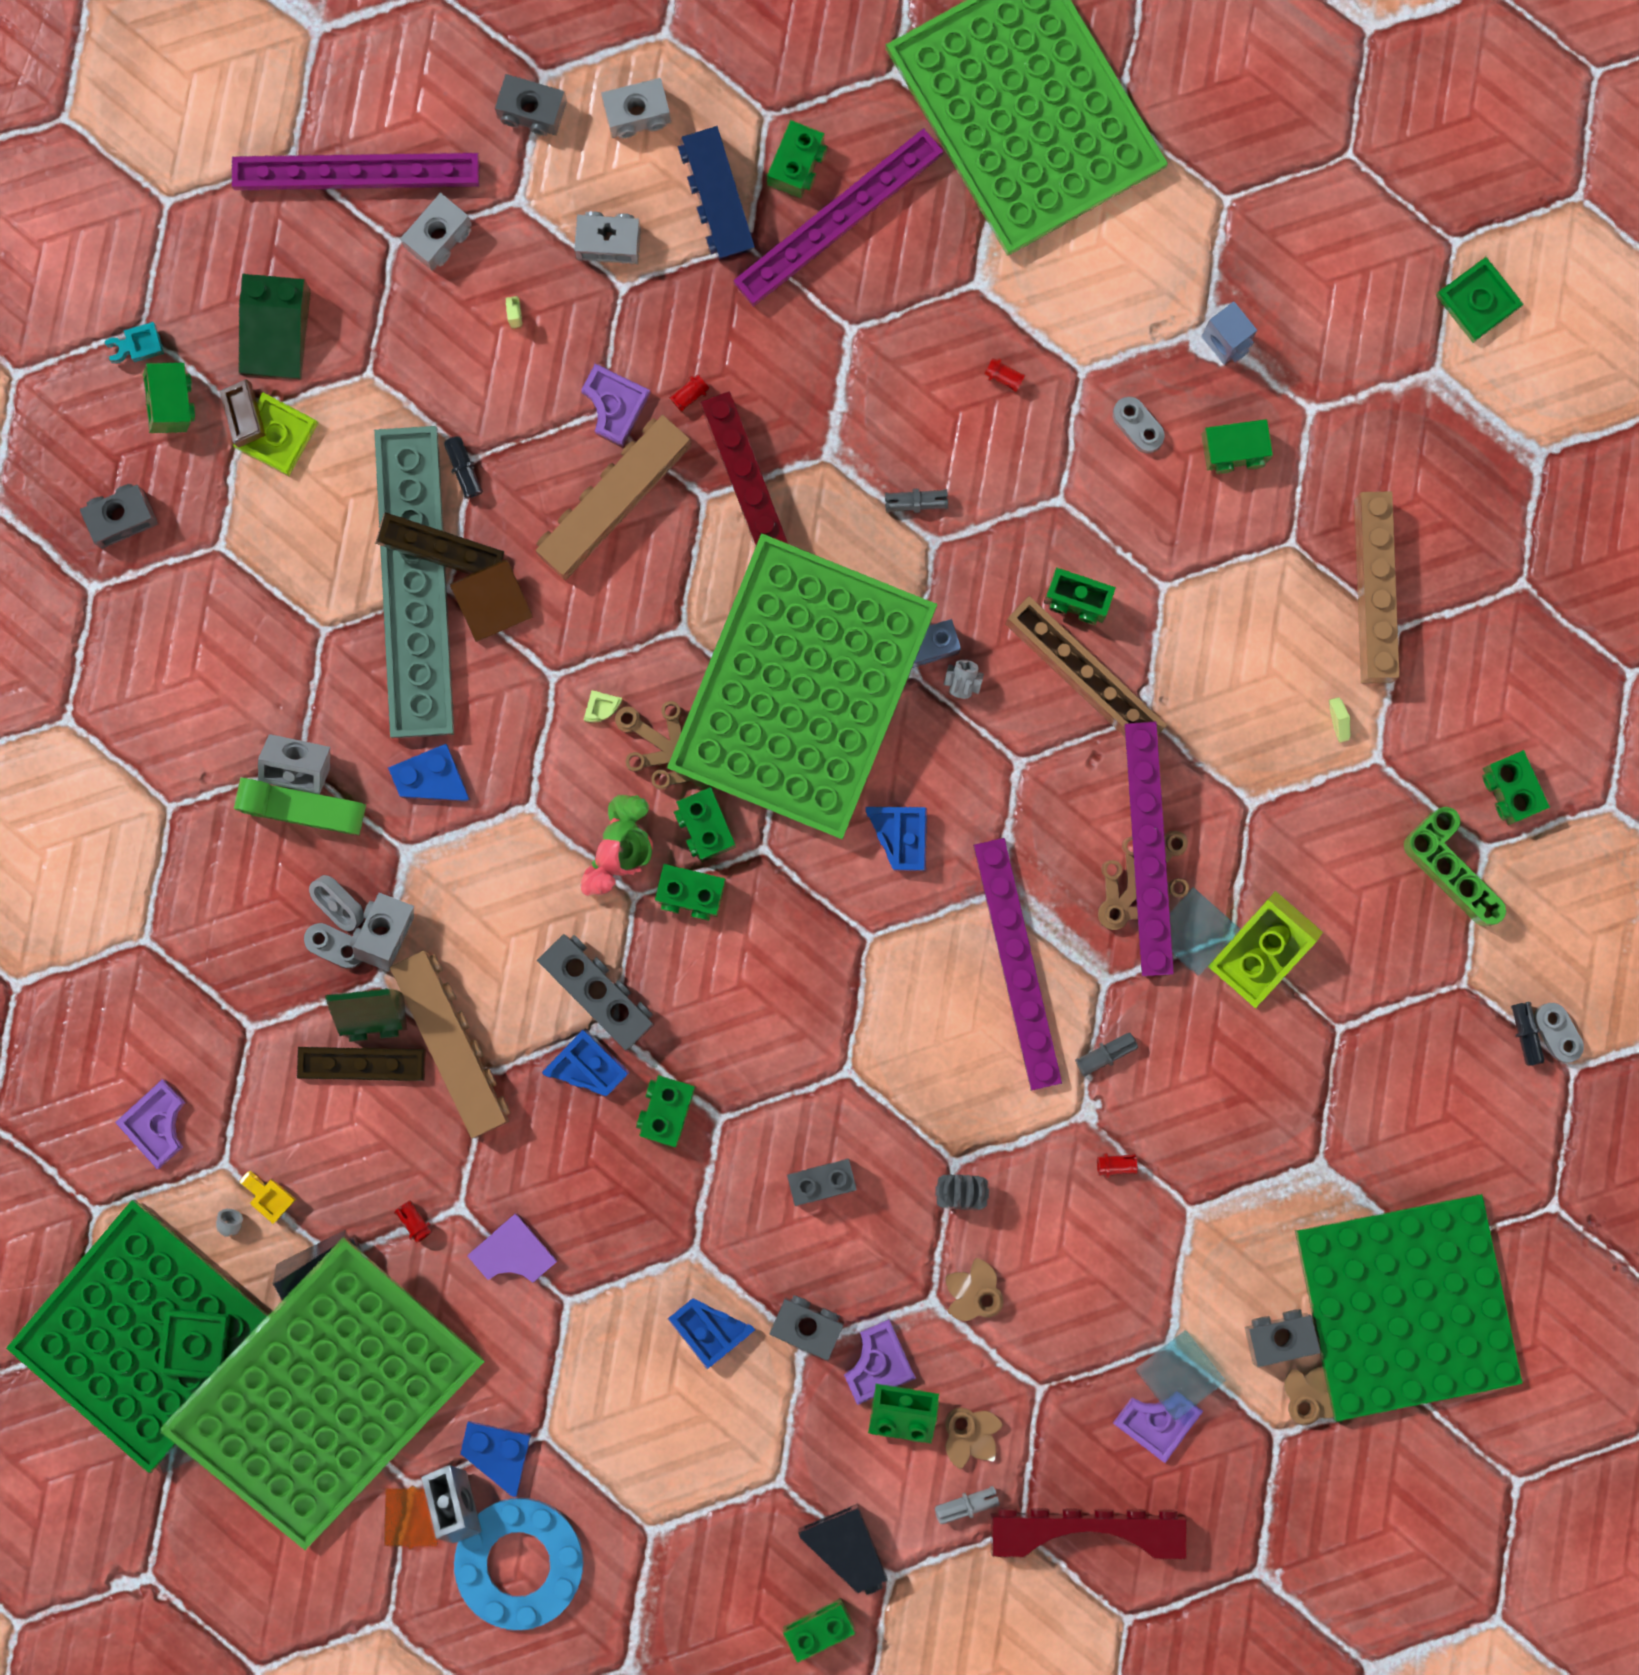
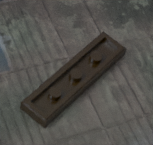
(435, 545)
(361, 1063)

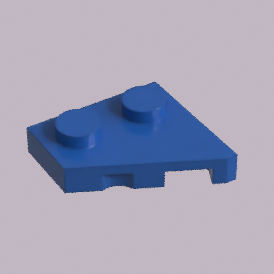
(429, 776)
(902, 835)
(587, 1065)
(708, 1331)
(497, 1453)

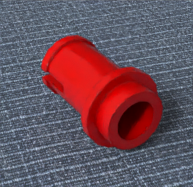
(1004, 374)
(689, 392)
(1116, 1165)
(413, 1222)

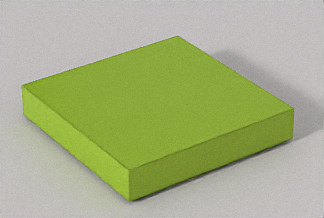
(285, 437)

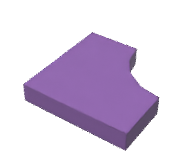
(616, 402)
(152, 1123)
(513, 1250)
(880, 1362)
(1155, 1427)

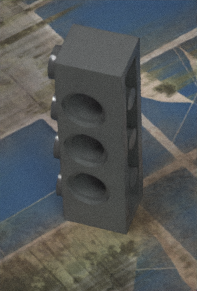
(556, 962)

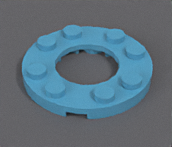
(563, 1579)

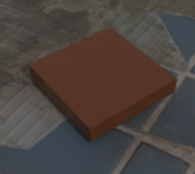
(491, 600)

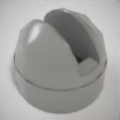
(234, 1222)

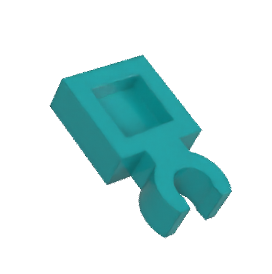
(140, 343)

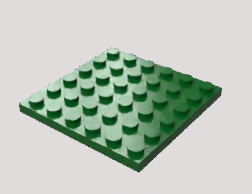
(1408, 1307)
(105, 1324)

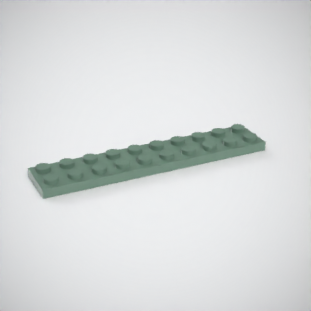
(414, 587)

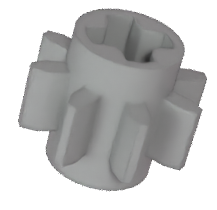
(963, 679)

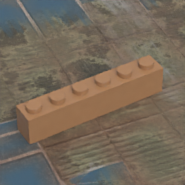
(613, 497)
(1376, 587)
(1079, 667)
(449, 1043)

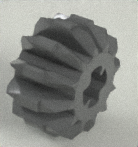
(962, 1192)

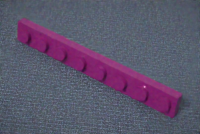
(355, 171)
(838, 217)
(1149, 848)
(1017, 964)

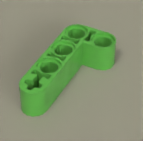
(299, 807)
(1458, 869)

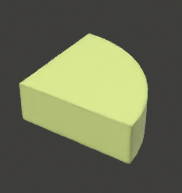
(514, 312)
(601, 706)
(1340, 719)

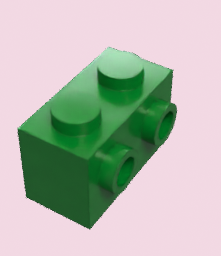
(796, 159)
(167, 397)
(1237, 446)
(1079, 596)
(705, 825)
(690, 891)
(666, 1110)
(903, 1413)

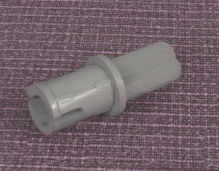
(966, 1505)

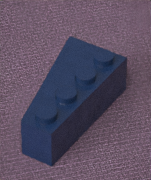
(716, 193)

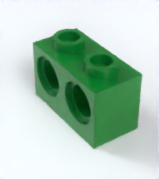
(1523, 784)
(819, 1630)

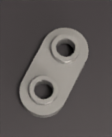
(1136, 425)
(336, 903)
(333, 945)
(1557, 1034)

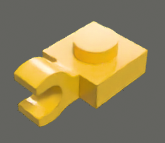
(269, 1199)

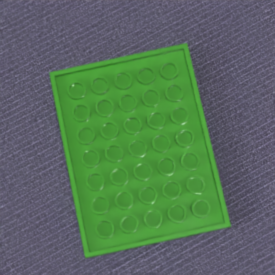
(1026, 112)
(802, 686)
(322, 1394)

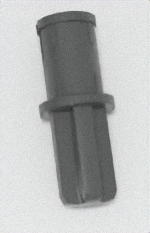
(1106, 1054)

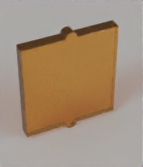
(408, 1518)

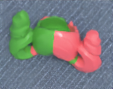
(623, 833)

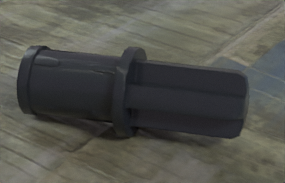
(463, 467)
(1528, 1033)

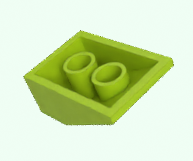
(1265, 949)

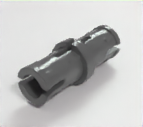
(916, 500)

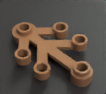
(658, 740)
(1126, 899)

